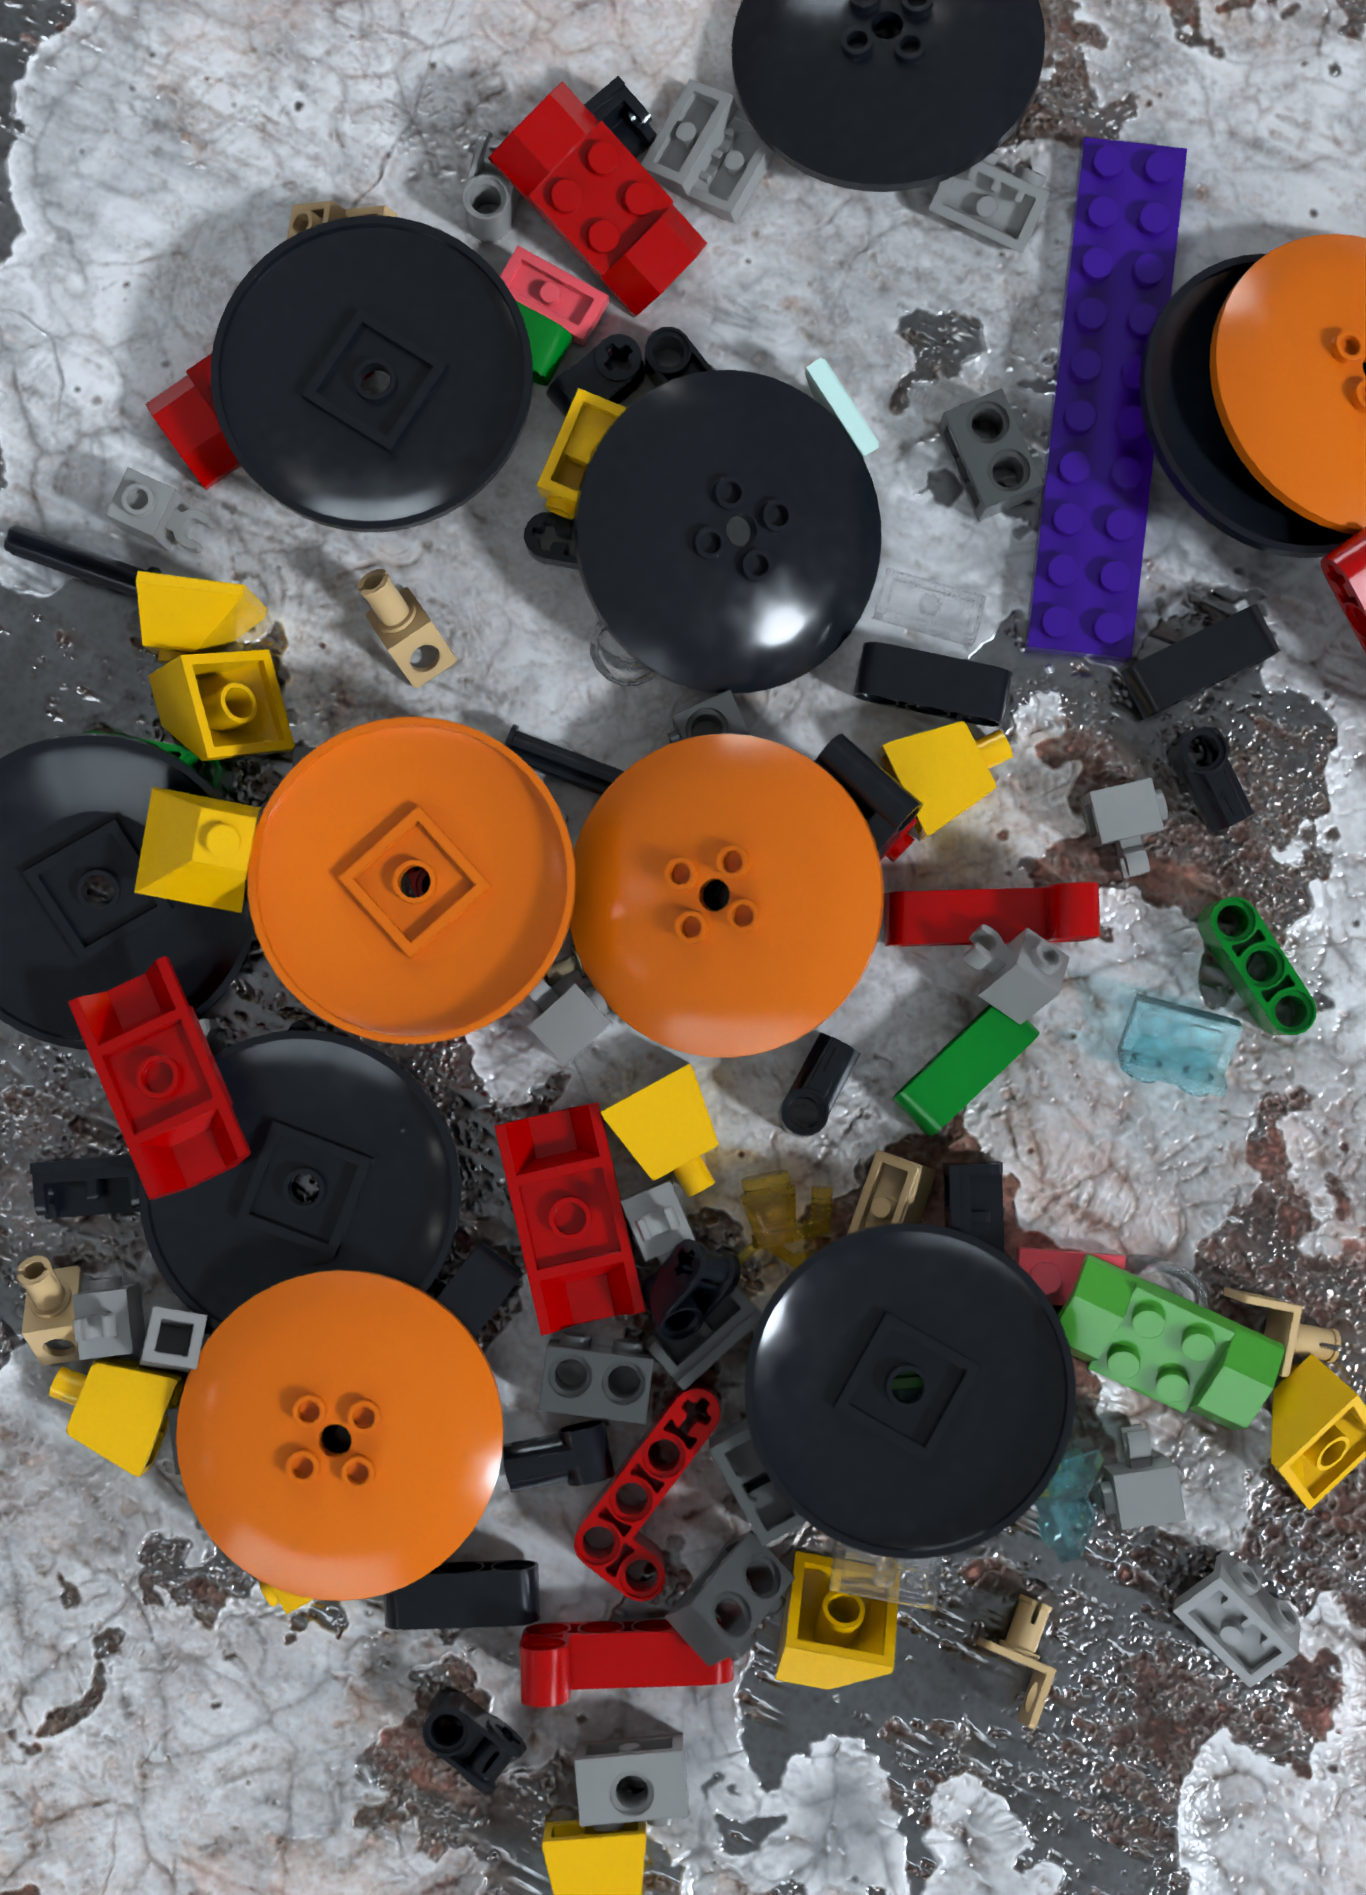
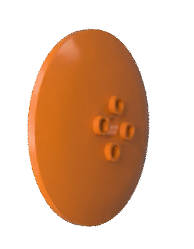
(1294, 376)
(334, 863)
(797, 909)
(418, 1419)

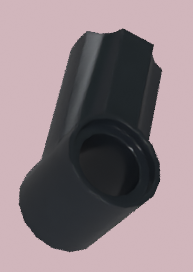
(1214, 784)
(820, 1082)
(573, 1455)

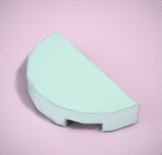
(833, 397)

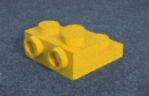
(575, 443)

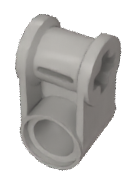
(488, 185)

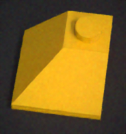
(193, 614)
(223, 704)
(196, 849)
(1316, 1430)
(832, 1635)

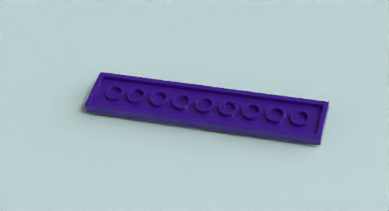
(1096, 436)

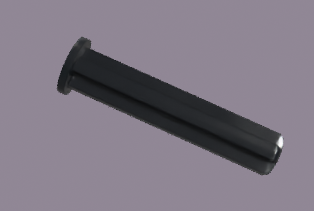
(73, 560)
(562, 763)

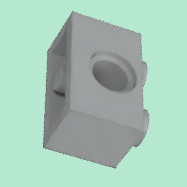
(652, 1758)

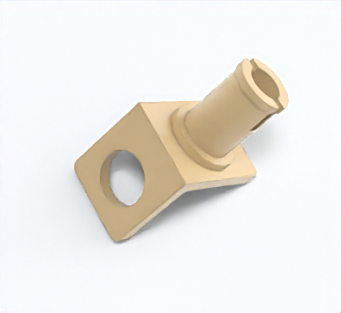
(403, 626)
(49, 1307)
(1285, 1327)
(1021, 1647)

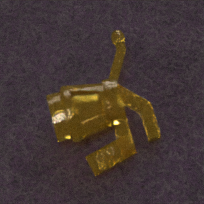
(771, 1212)

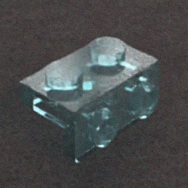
(1178, 1046)
(1064, 1507)

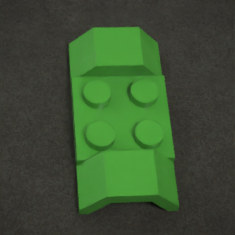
(1168, 1346)

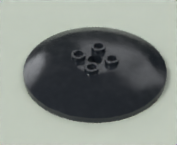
(892, 108)
(356, 303)
(1189, 433)
(659, 544)
(81, 812)
(325, 1112)
(927, 1469)

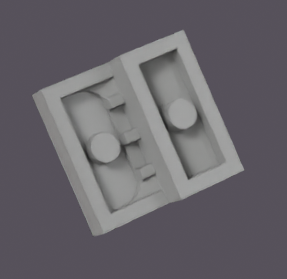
(709, 152)

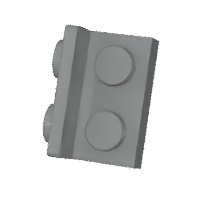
(994, 201)
(1240, 1620)

